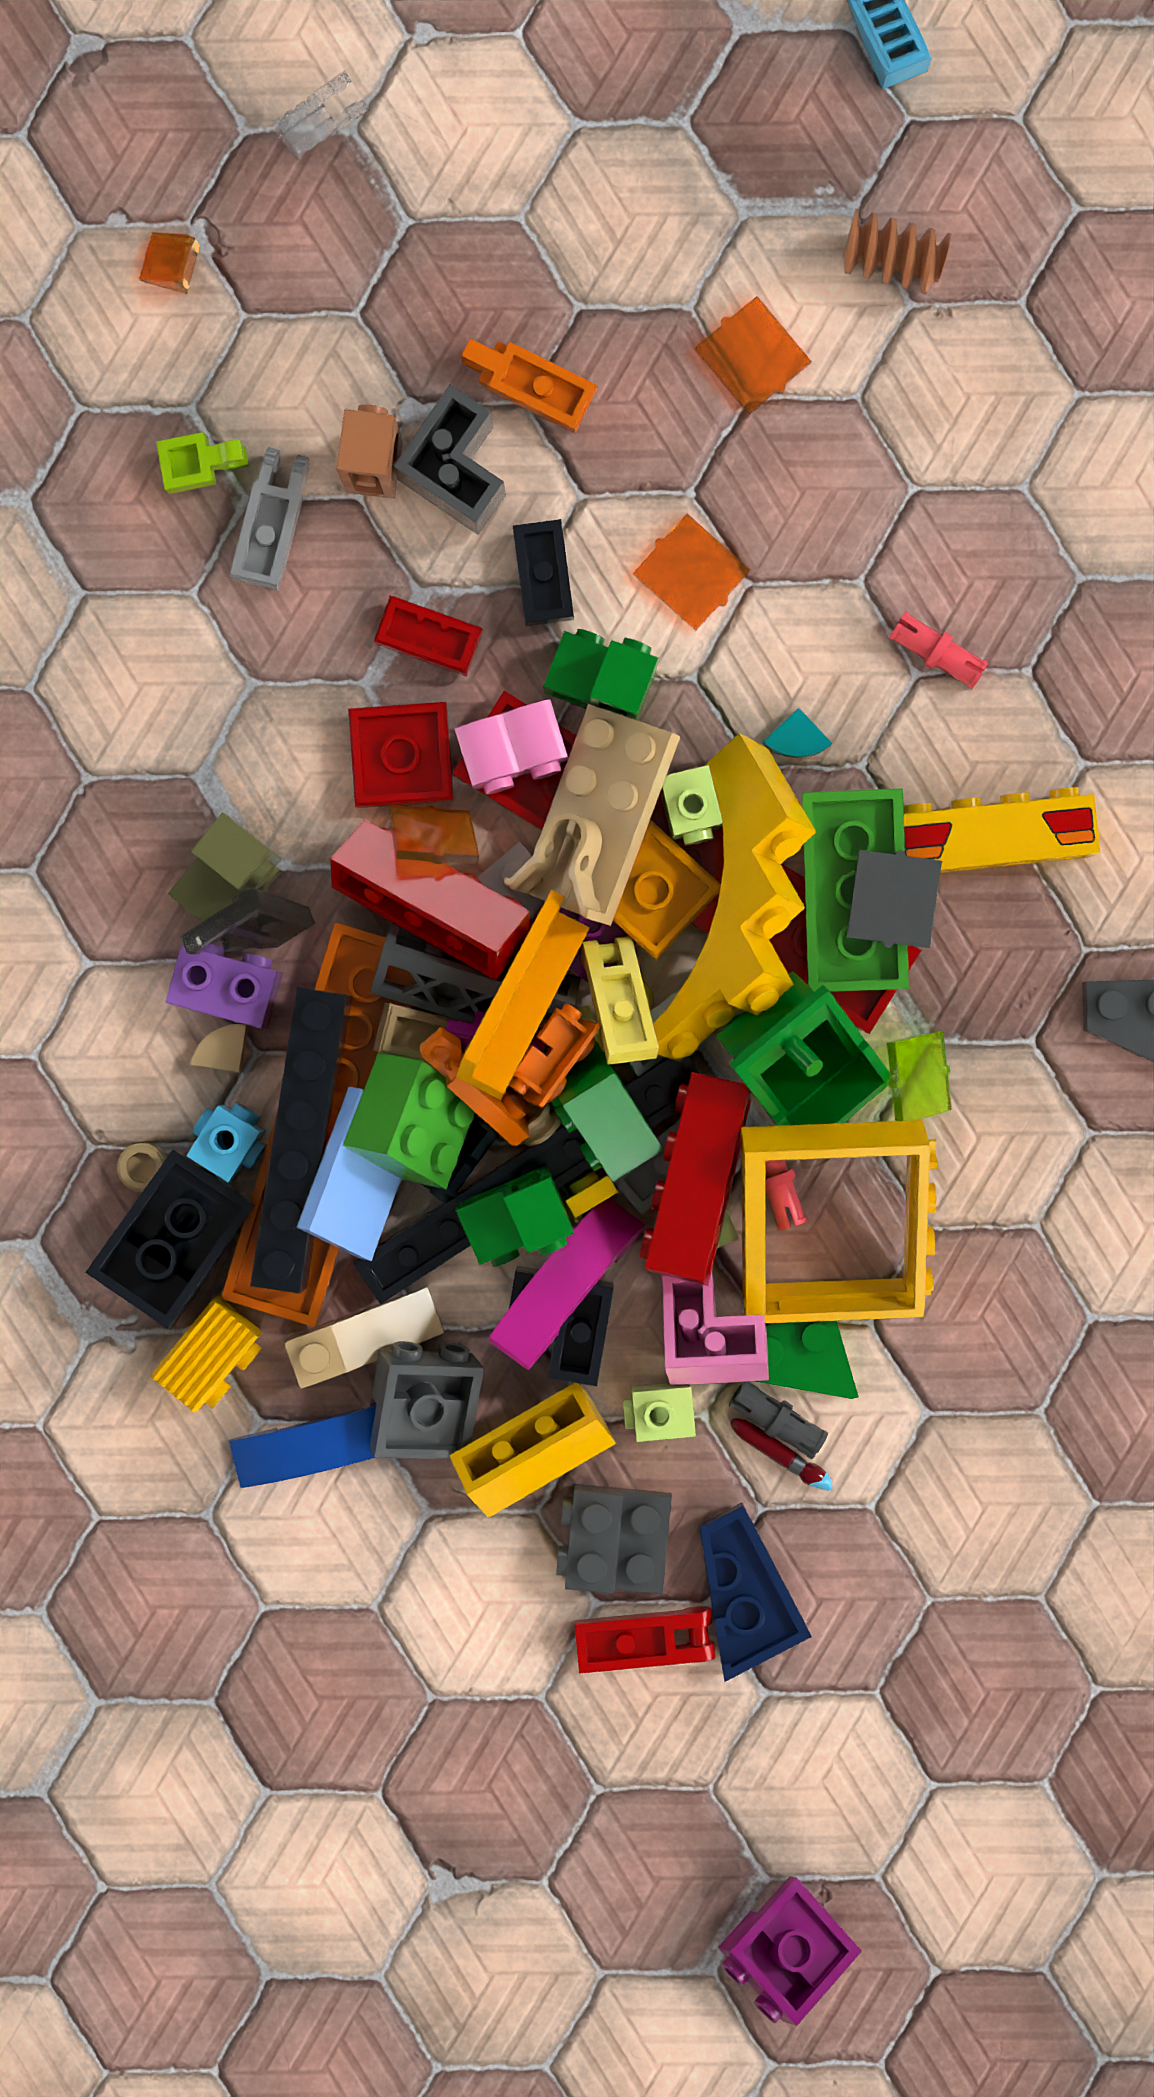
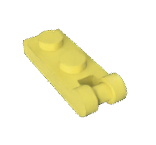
(619, 1001)

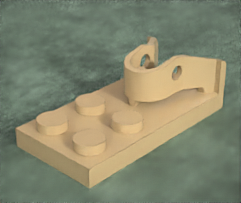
(599, 814)

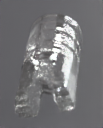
(312, 122)

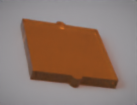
(753, 355)
(691, 572)
(433, 834)

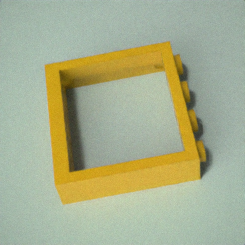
(843, 1298)

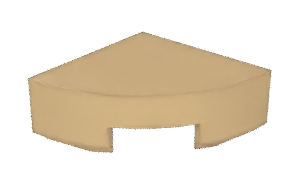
(222, 1048)

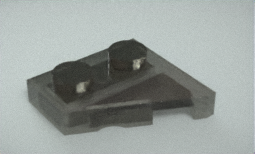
(250, 921)

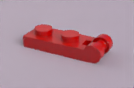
(643, 1640)

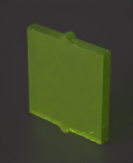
(919, 1076)

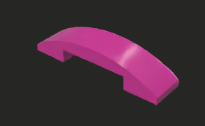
(564, 1282)

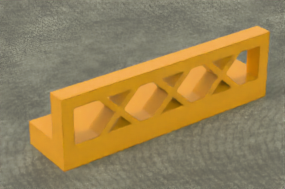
(522, 999)

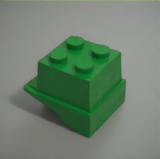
(804, 1058)

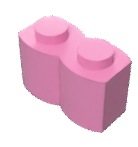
(512, 746)

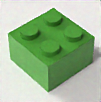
(409, 1121)

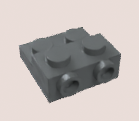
(424, 1401)
(615, 1539)

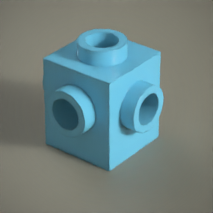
(211, 1148)

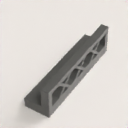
(423, 959)

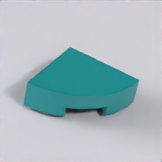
(797, 737)

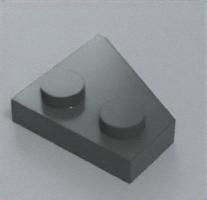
(1121, 1014)

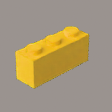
(532, 1449)

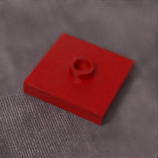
(400, 754)

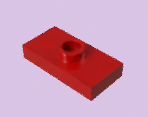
(428, 635)

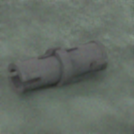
(778, 1419)

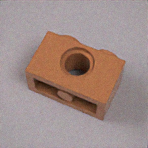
(368, 451)

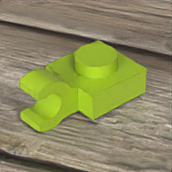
(190, 461)

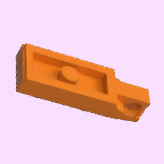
(531, 382)
(504, 1115)

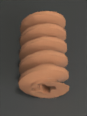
(895, 252)

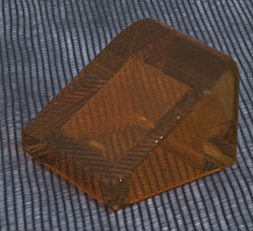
(170, 261)

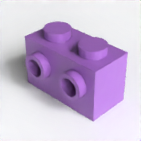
(225, 985)

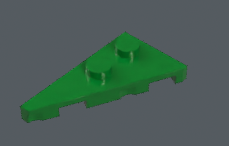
(809, 1358)

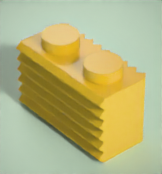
(207, 1355)

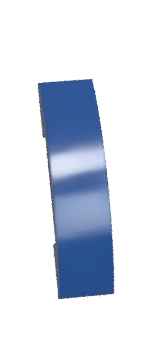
(303, 1448)

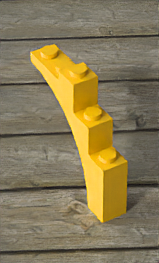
(755, 901)

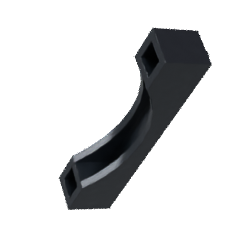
(299, 1137)

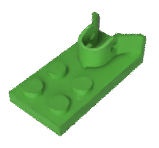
(843, 827)

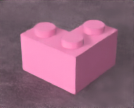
(707, 1346)

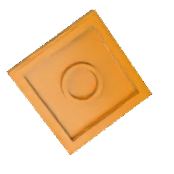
(662, 893)

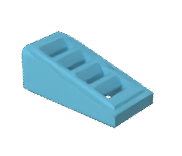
(903, 67)

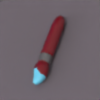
(781, 1454)

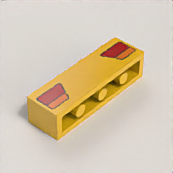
(1004, 833)

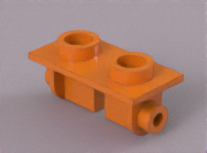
(568, 1043)

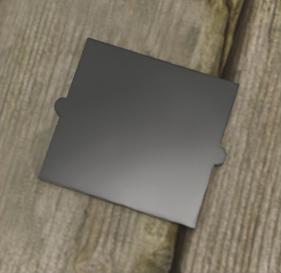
(894, 898)

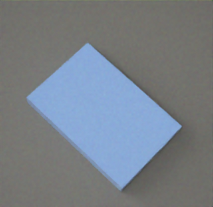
(348, 1192)

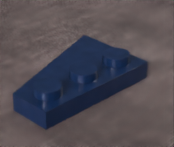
(747, 1594)

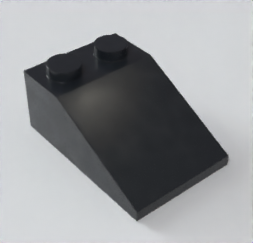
(170, 1240)

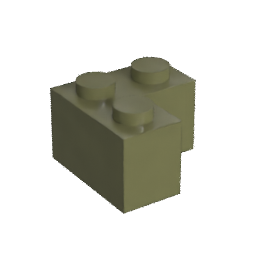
(225, 865)

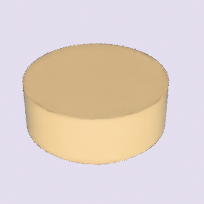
(139, 1165)

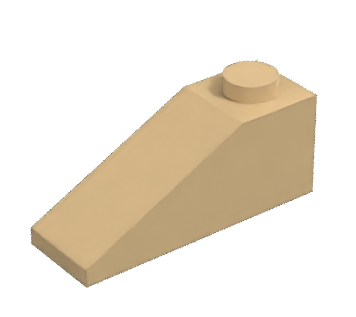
(358, 1337)

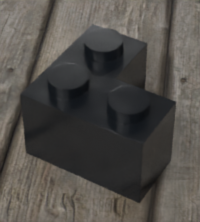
(581, 1337)

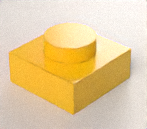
(590, 1192)

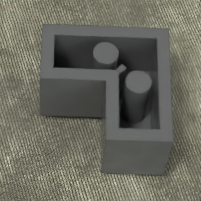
(441, 463)

